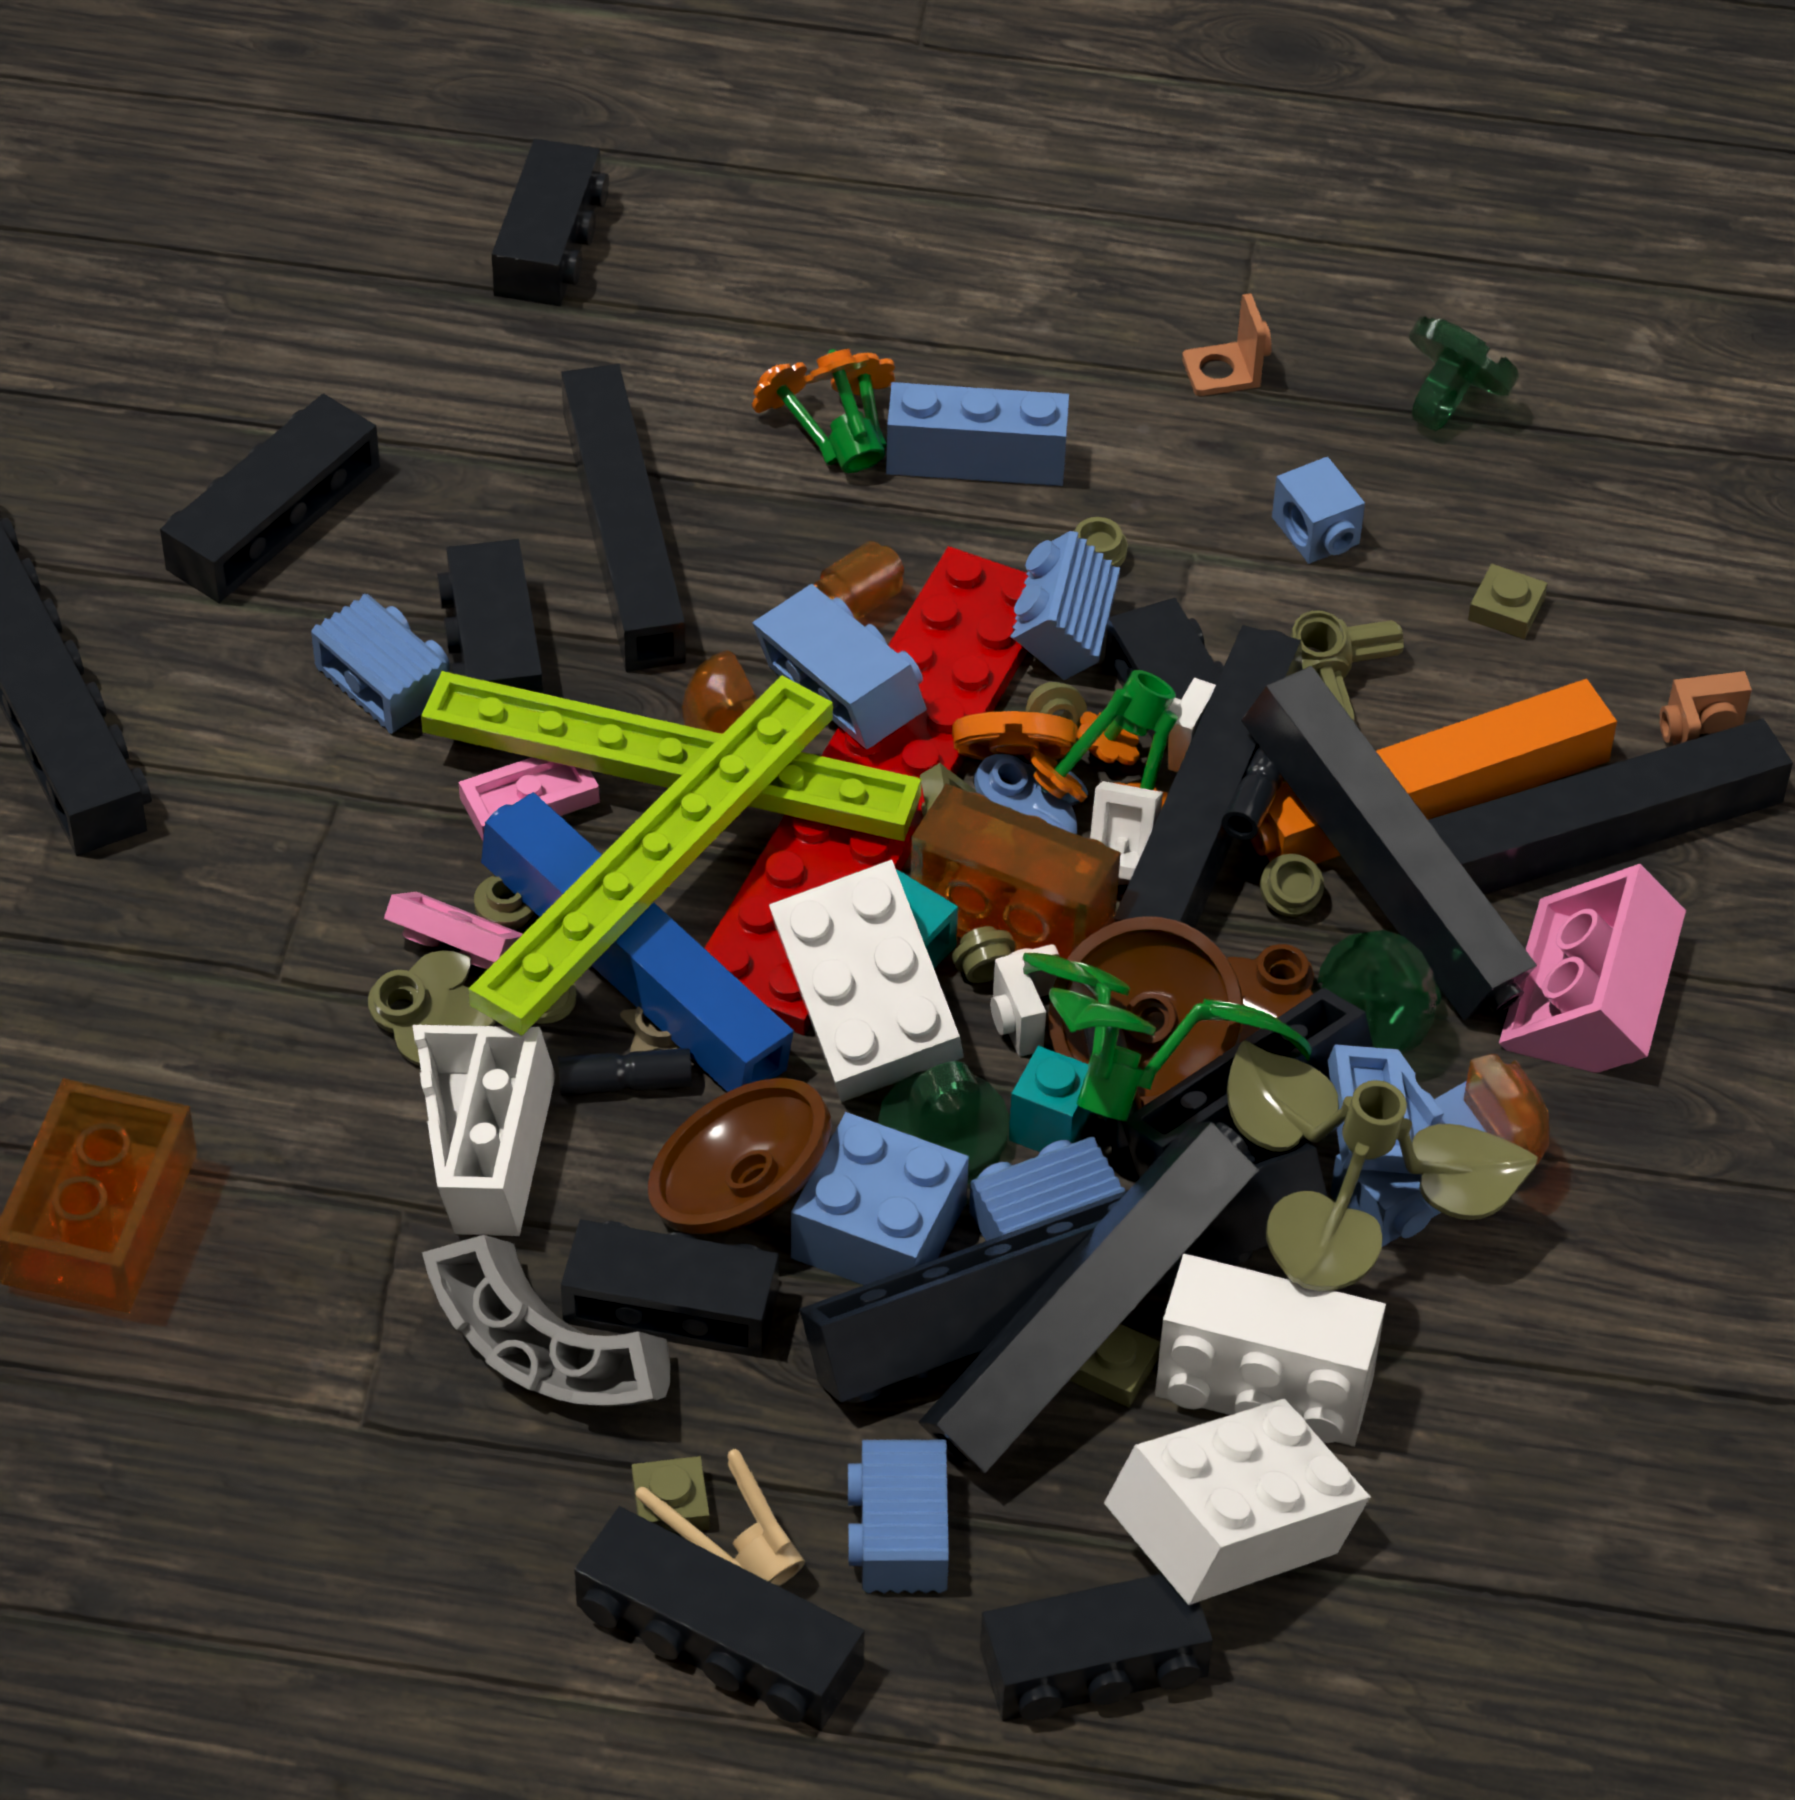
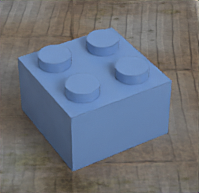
(877, 1202)

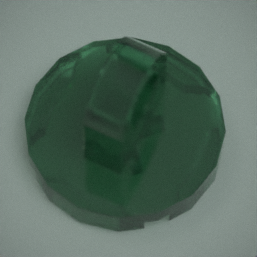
(1458, 363)
(1388, 982)
(952, 1111)

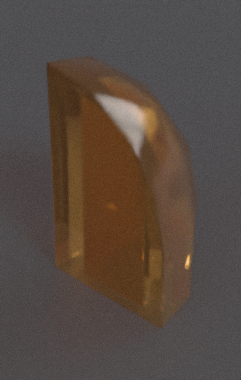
(717, 694)
(1508, 1103)

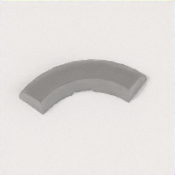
(523, 1340)

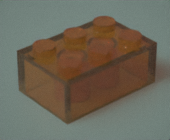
(1014, 872)
(95, 1195)

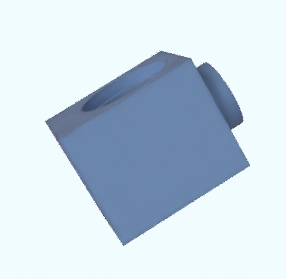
(1318, 510)

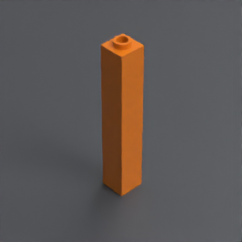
(1468, 764)

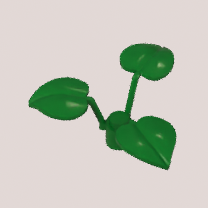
(1114, 1070)

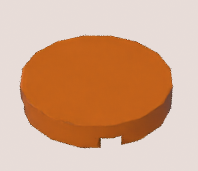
(1013, 734)

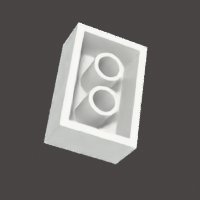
(866, 980)
(1259, 1338)
(1236, 1500)

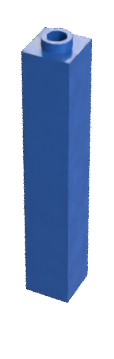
(652, 961)

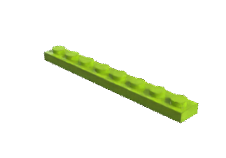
(660, 753)
(650, 855)

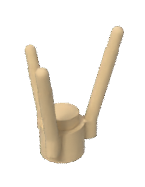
(761, 1548)

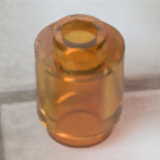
(863, 578)

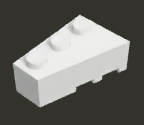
(486, 1120)

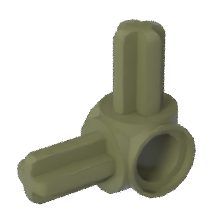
(1342, 646)

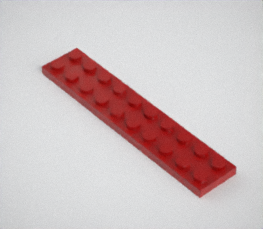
(966, 659)

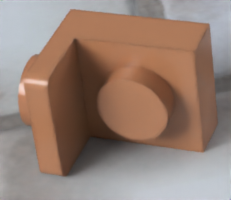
(1704, 706)

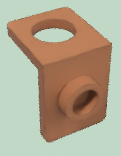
(1243, 356)

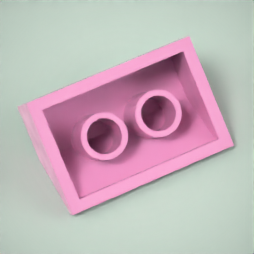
(1598, 972)

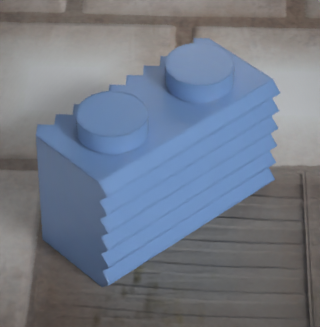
(1065, 604)
(378, 661)
(1040, 1188)
(902, 1516)

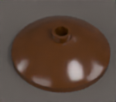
(1168, 973)
(740, 1156)

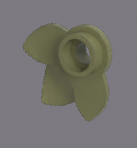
(436, 995)

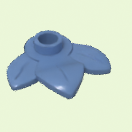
(1025, 793)

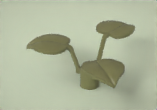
(1324, 1241)

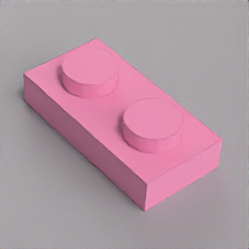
(557, 784)
(432, 921)

